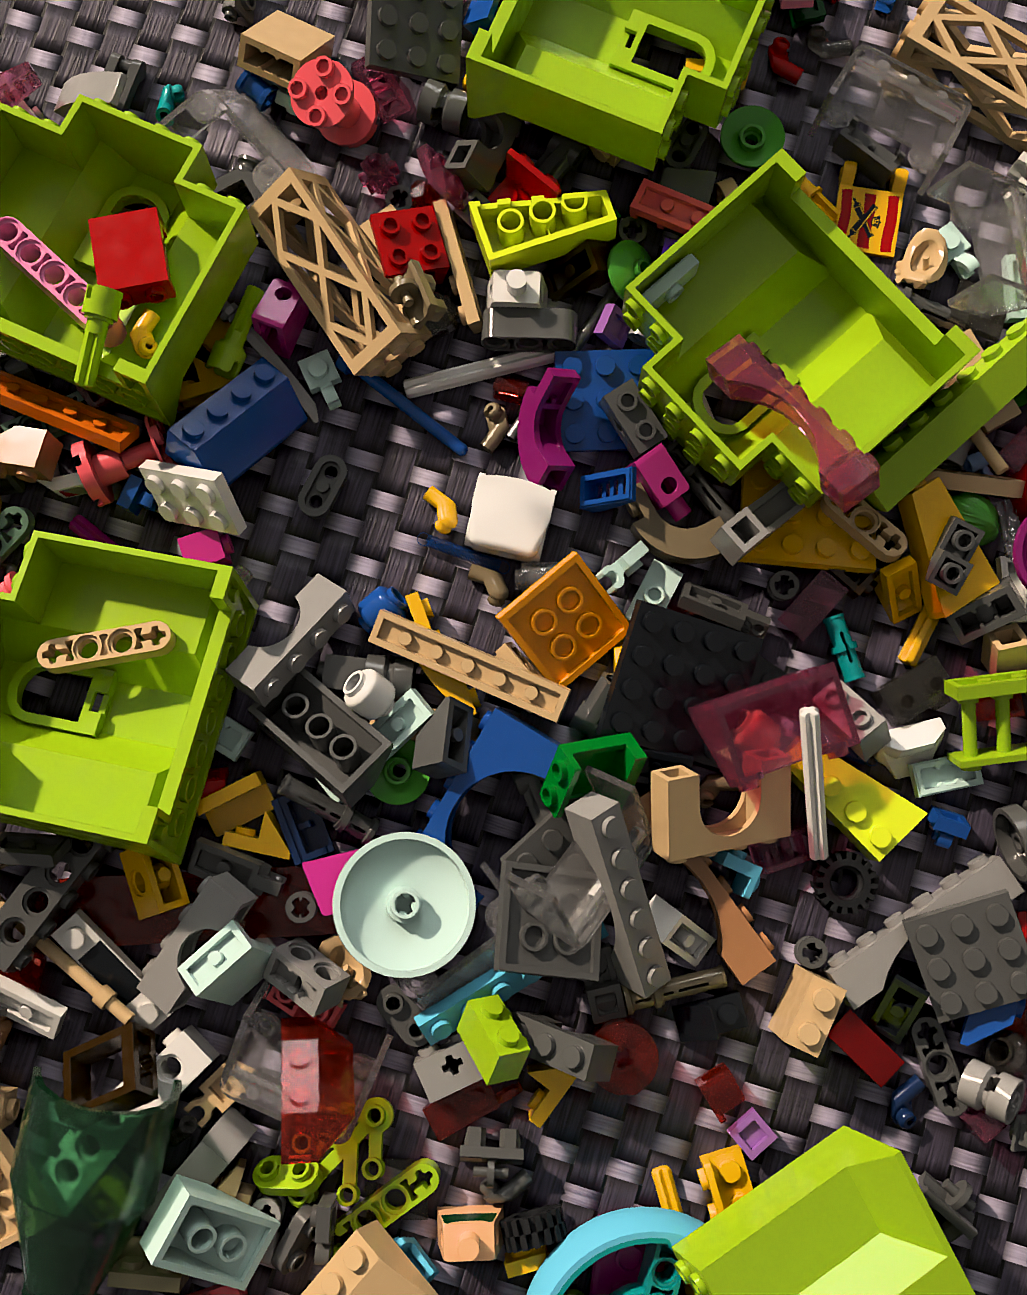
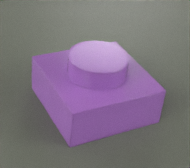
(612, 327)
(752, 1133)

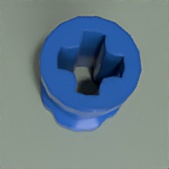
(256, 89)

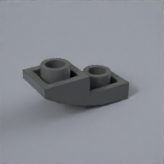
(952, 554)

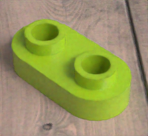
(284, 1178)

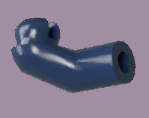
(902, 1102)

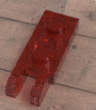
(466, 1106)

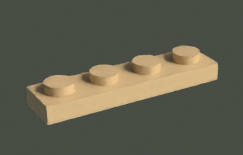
(461, 280)

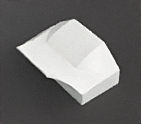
(911, 745)

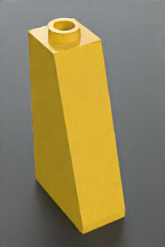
(924, 519)

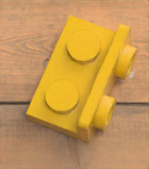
(725, 1177)

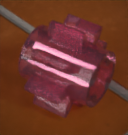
(378, 173)

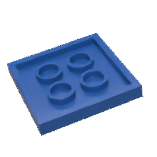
(601, 371)

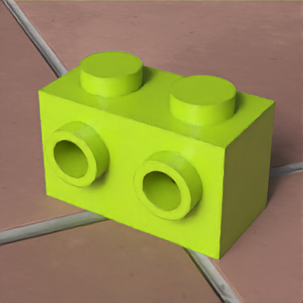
(493, 1039)

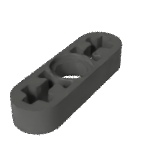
(936, 1037)

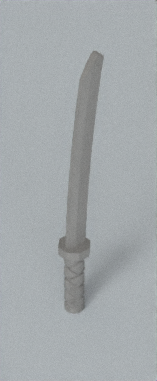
(264, 350)

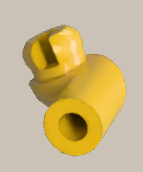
(141, 334)
(445, 508)

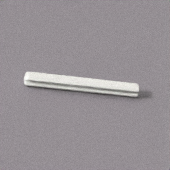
(475, 372)
(813, 782)

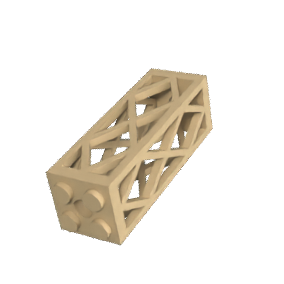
(967, 59)
(304, 195)

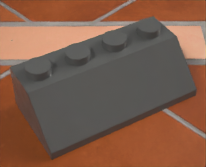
(325, 736)

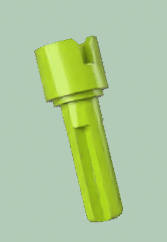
(101, 309)
(228, 353)

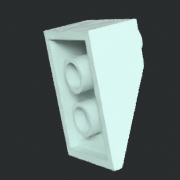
(207, 1234)

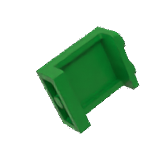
(566, 779)

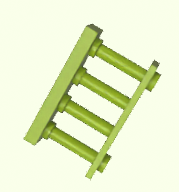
(967, 693)

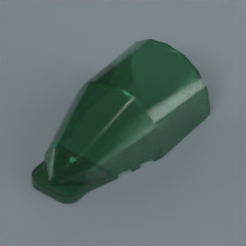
(82, 1186)

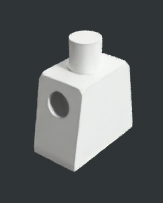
(516, 289)

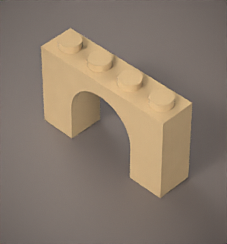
(678, 826)

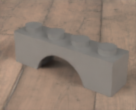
(267, 669)
(218, 902)

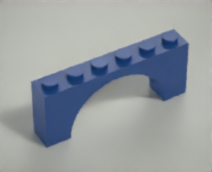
(502, 746)

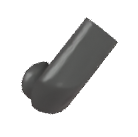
(506, 1191)

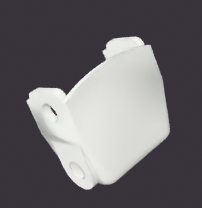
(509, 517)

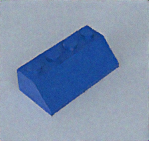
(238, 423)

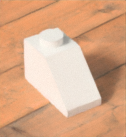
(679, 932)

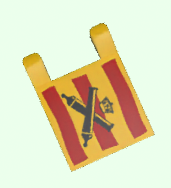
(870, 215)

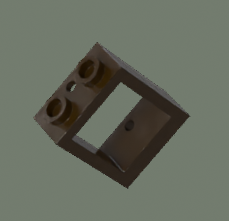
(138, 1065)

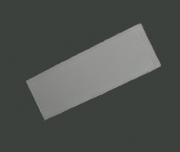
(100, 84)

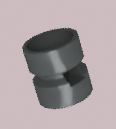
(443, 107)
(399, 672)

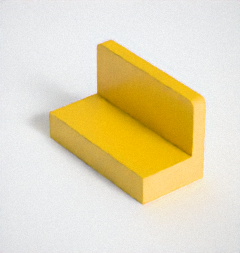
(237, 803)

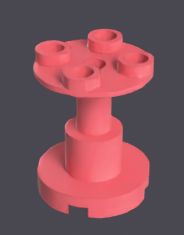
(334, 103)
(108, 467)

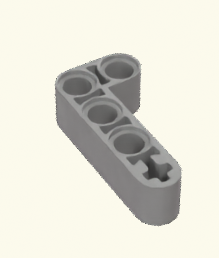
(212, 1153)

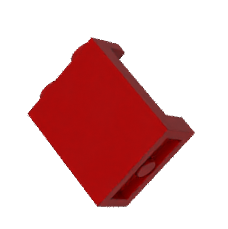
(132, 256)

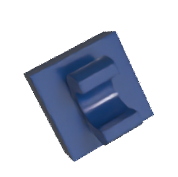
(135, 496)
(946, 826)

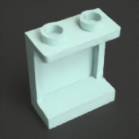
(227, 965)

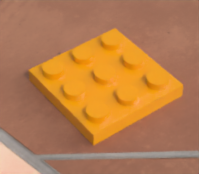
(564, 621)

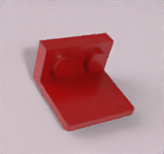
(524, 180)
(409, 236)

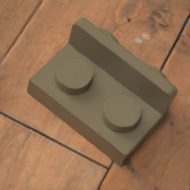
(137, 1273)

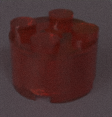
(639, 1069)

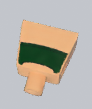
(469, 1232)

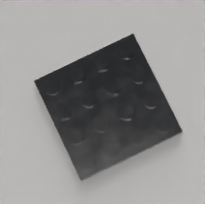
(670, 666)

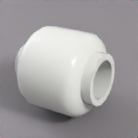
(369, 694)

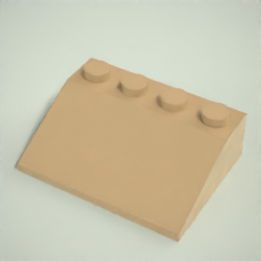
(370, 1266)

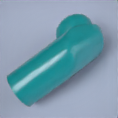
(169, 96)

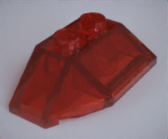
(314, 1088)

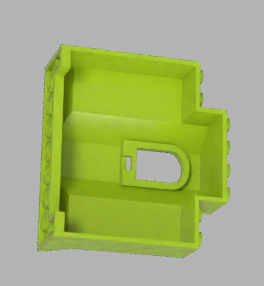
(575, 76)
(93, 169)
(812, 307)
(145, 756)
(826, 1225)

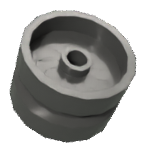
(1011, 837)

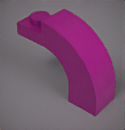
(539, 429)

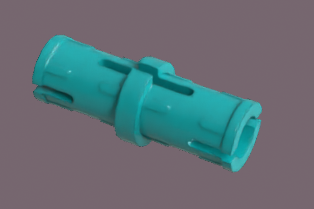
(844, 647)

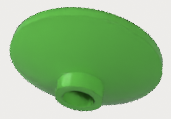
(754, 124)
(625, 263)
(397, 789)

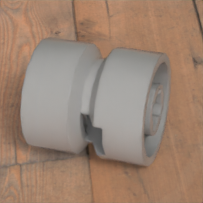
(984, 1088)

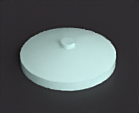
(404, 905)

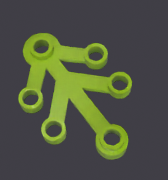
(349, 1153)

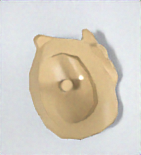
(923, 260)
(360, 975)

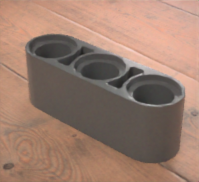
(529, 329)

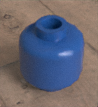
(380, 598)

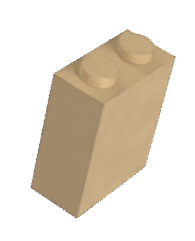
(281, 46)
(806, 1010)

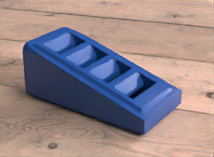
(591, 489)

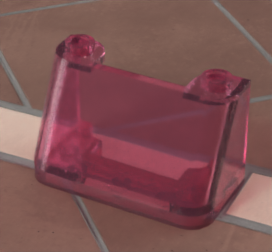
(760, 725)

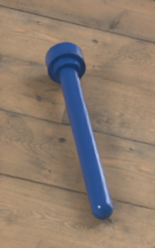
(409, 409)

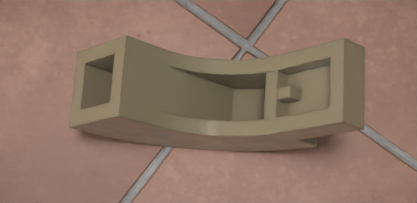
(668, 541)

